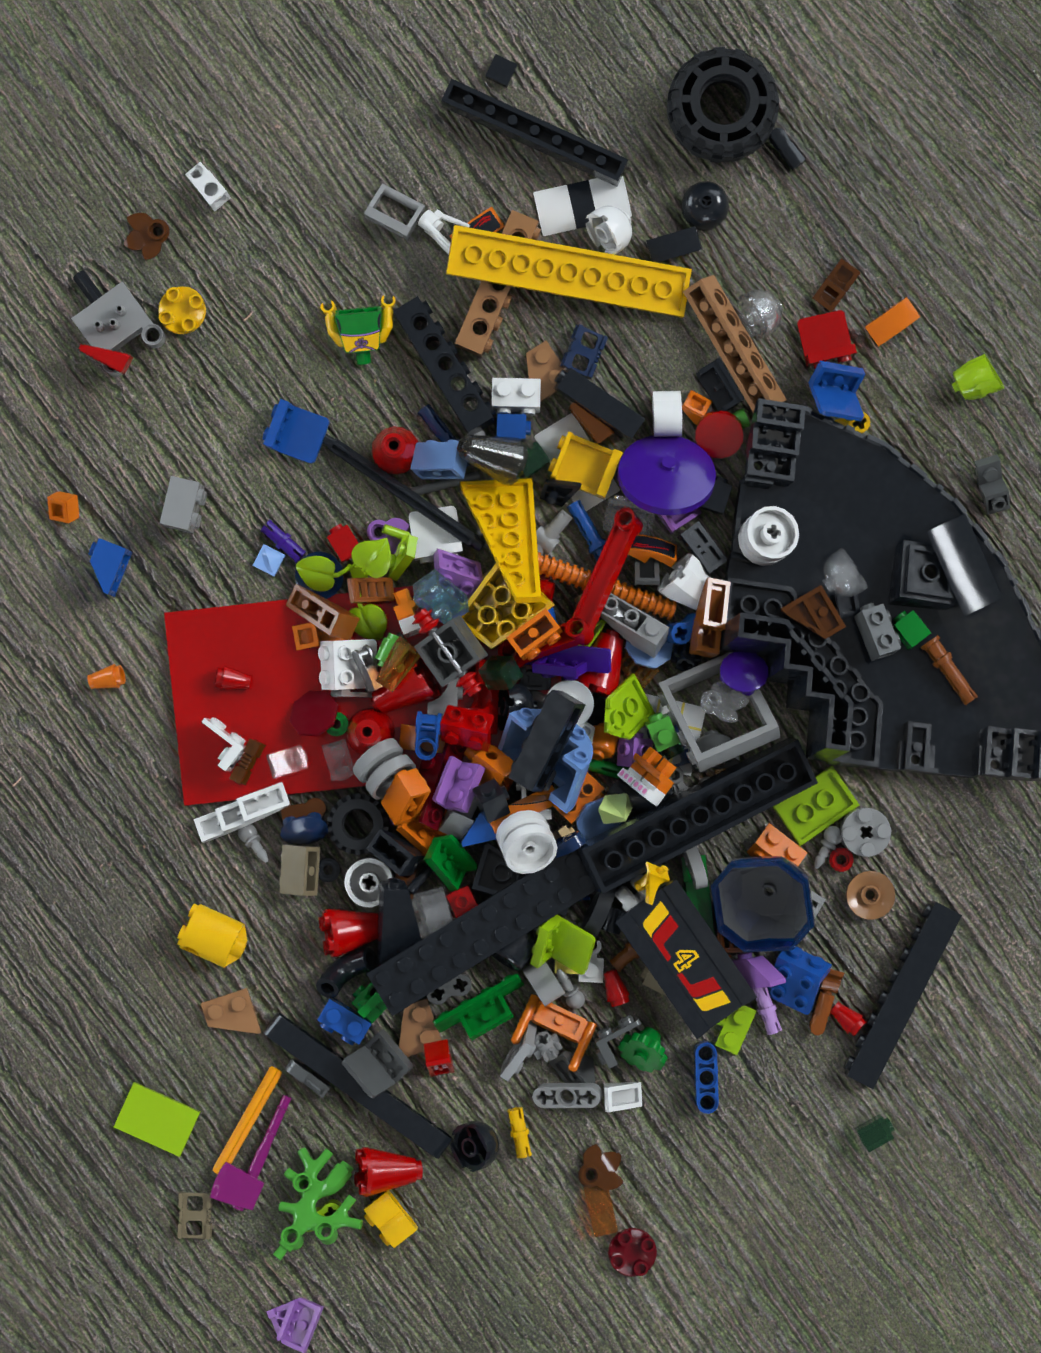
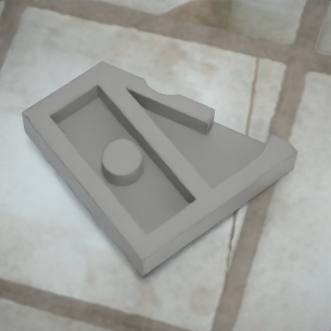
(515, 1057)

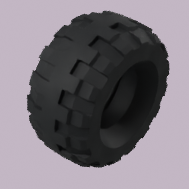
(714, 140)

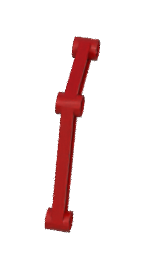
(596, 591)

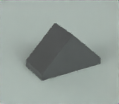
(646, 573)

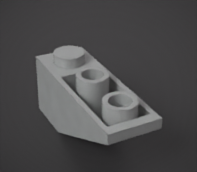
(635, 625)

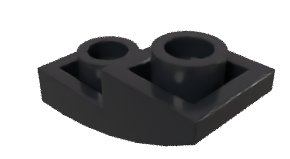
(674, 244)

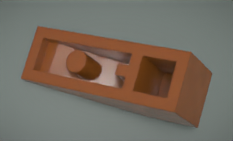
(322, 613)

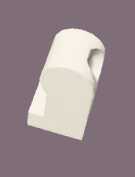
(208, 186)

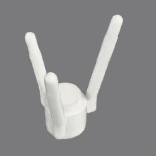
(432, 225)

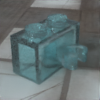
(441, 596)

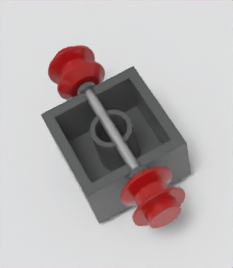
(450, 651)

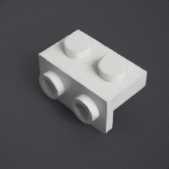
(516, 395)

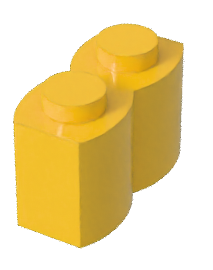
(390, 1219)

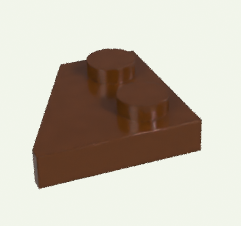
(815, 613)

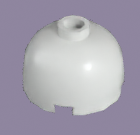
(609, 228)

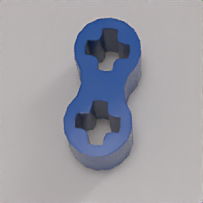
(685, 630)

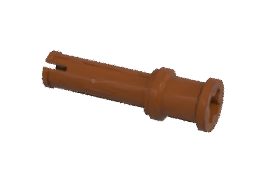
(943, 660)

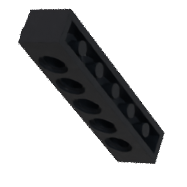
(417, 311)

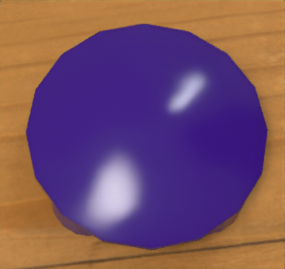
(744, 672)

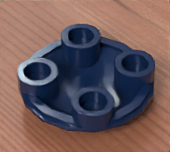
(304, 829)

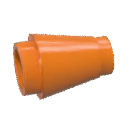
(109, 677)

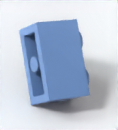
(438, 460)

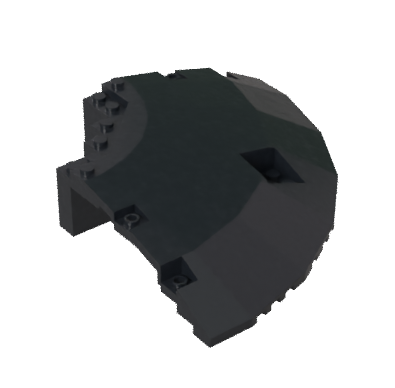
(878, 508)

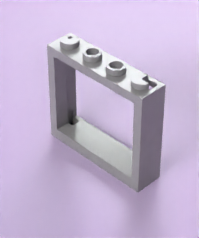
(730, 749)

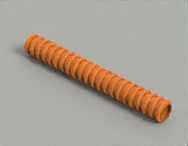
(633, 596)

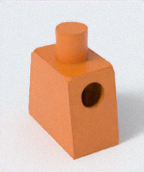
(496, 765)

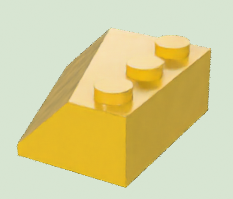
(494, 611)

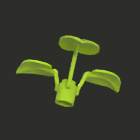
(369, 559)

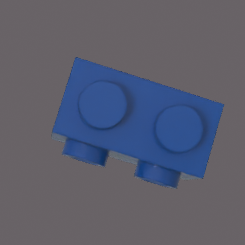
(344, 1021)

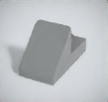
(458, 823)

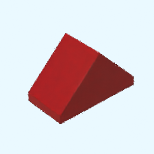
(438, 1058)

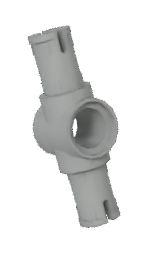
(549, 535)

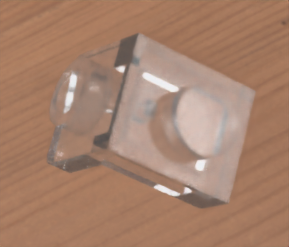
(338, 760)
(287, 761)

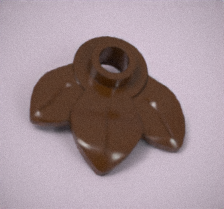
(143, 235)
(604, 1167)

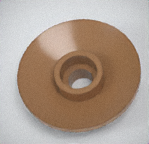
(883, 895)

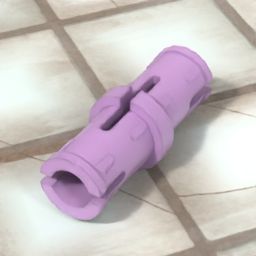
(767, 1010)

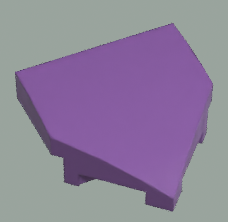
(296, 1322)

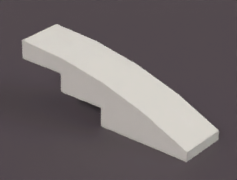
(242, 812)

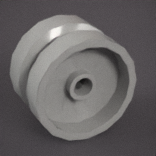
(380, 765)

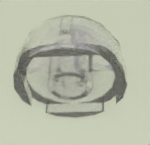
(760, 313)
(842, 575)

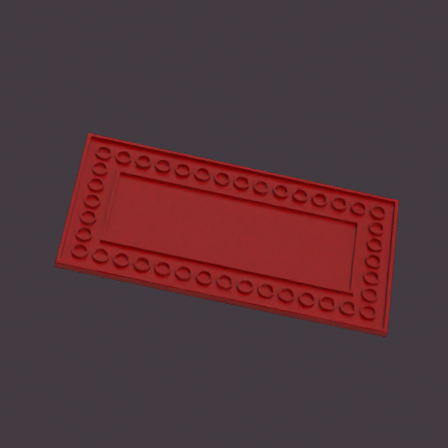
(262, 644)

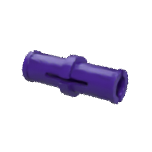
(283, 541)

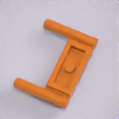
(557, 1021)

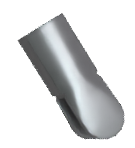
(368, 672)

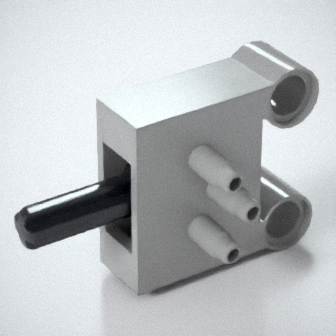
(113, 318)

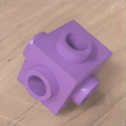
(627, 749)

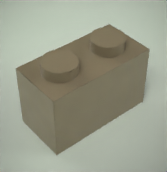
(299, 870)

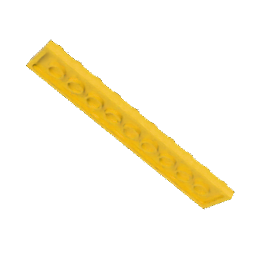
(568, 271)

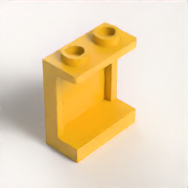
(585, 463)

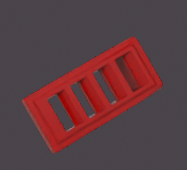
(113, 359)

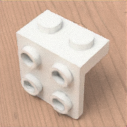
(432, 536)
(338, 665)

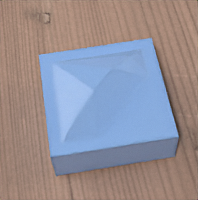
(269, 560)

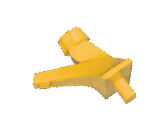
(652, 880)

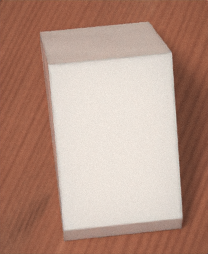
(622, 1096)

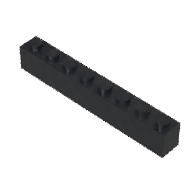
(534, 132)
(902, 994)

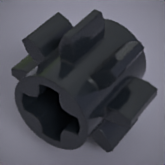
(682, 658)

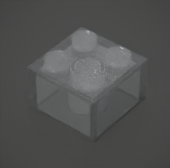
(433, 909)

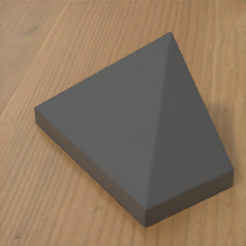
(584, 1074)

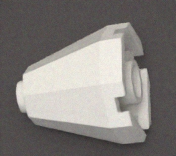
(684, 582)

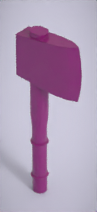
(242, 1187)

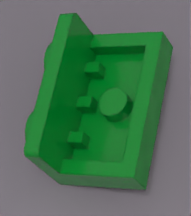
(449, 861)

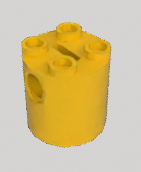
(213, 936)

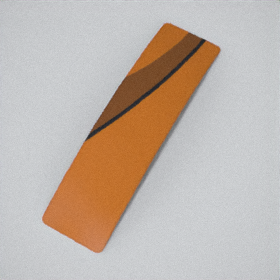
(536, 802)

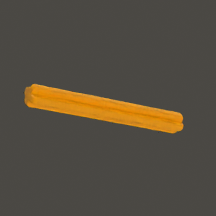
(248, 1118)

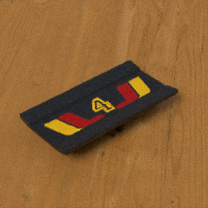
(685, 958)

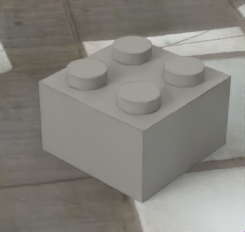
(183, 505)

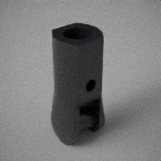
(786, 148)

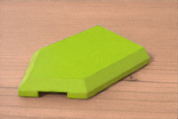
(627, 709)

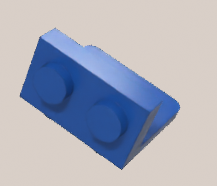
(835, 390)
(295, 432)
(803, 979)

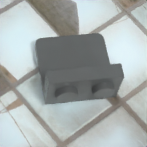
(606, 1034)
(378, 1064)

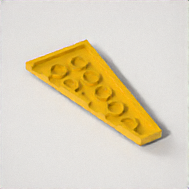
(509, 528)

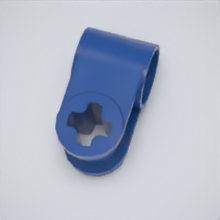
(427, 730)

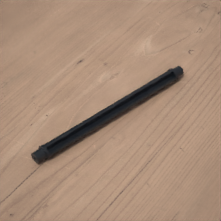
(403, 492)

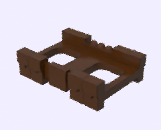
(252, 751)

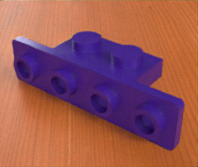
(573, 662)

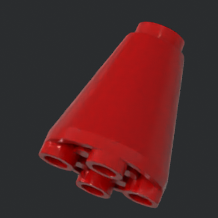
(397, 460)
(347, 930)
(384, 1171)

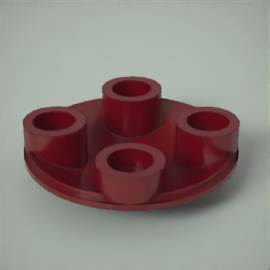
(632, 1252)

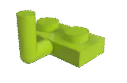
(404, 553)
(735, 1029)

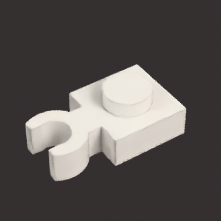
(595, 968)

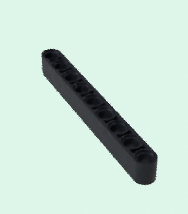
(330, 1066)

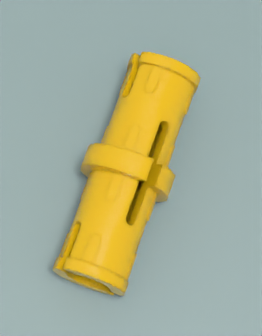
(519, 1132)

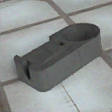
(307, 1077)

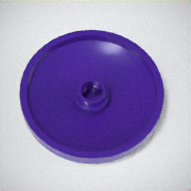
(666, 475)

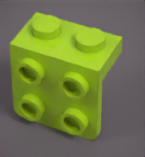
(564, 943)

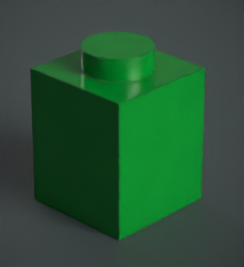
(910, 629)

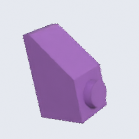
(758, 971)

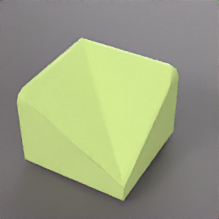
(615, 808)

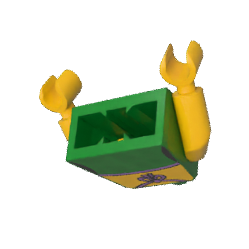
(360, 328)

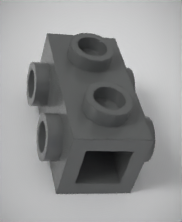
(877, 631)

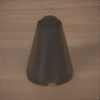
(495, 456)

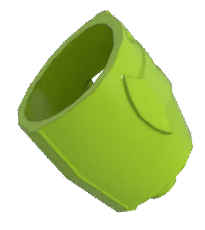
(977, 379)

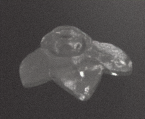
(725, 702)

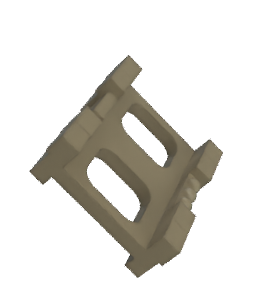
(194, 1215)

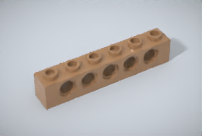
(732, 342)
(478, 344)

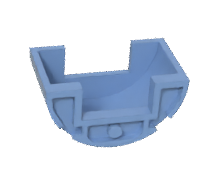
(571, 766)

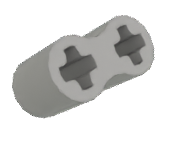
(544, 983)

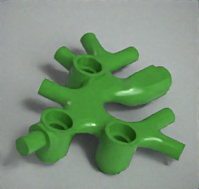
(304, 1211)

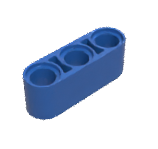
(711, 1088)

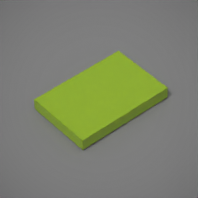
(816, 807)
(157, 1119)

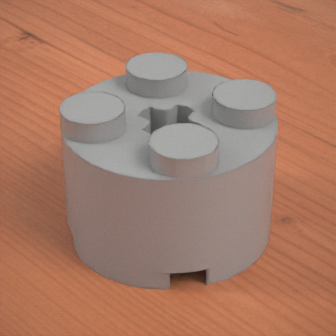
(851, 834)

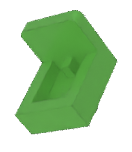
(661, 731)

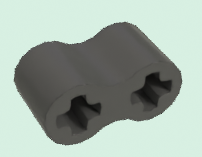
(450, 989)

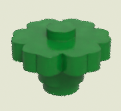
(643, 1050)

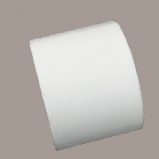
(667, 413)

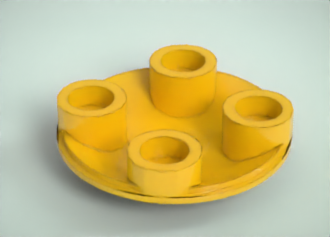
(181, 310)

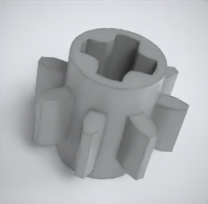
(547, 1046)

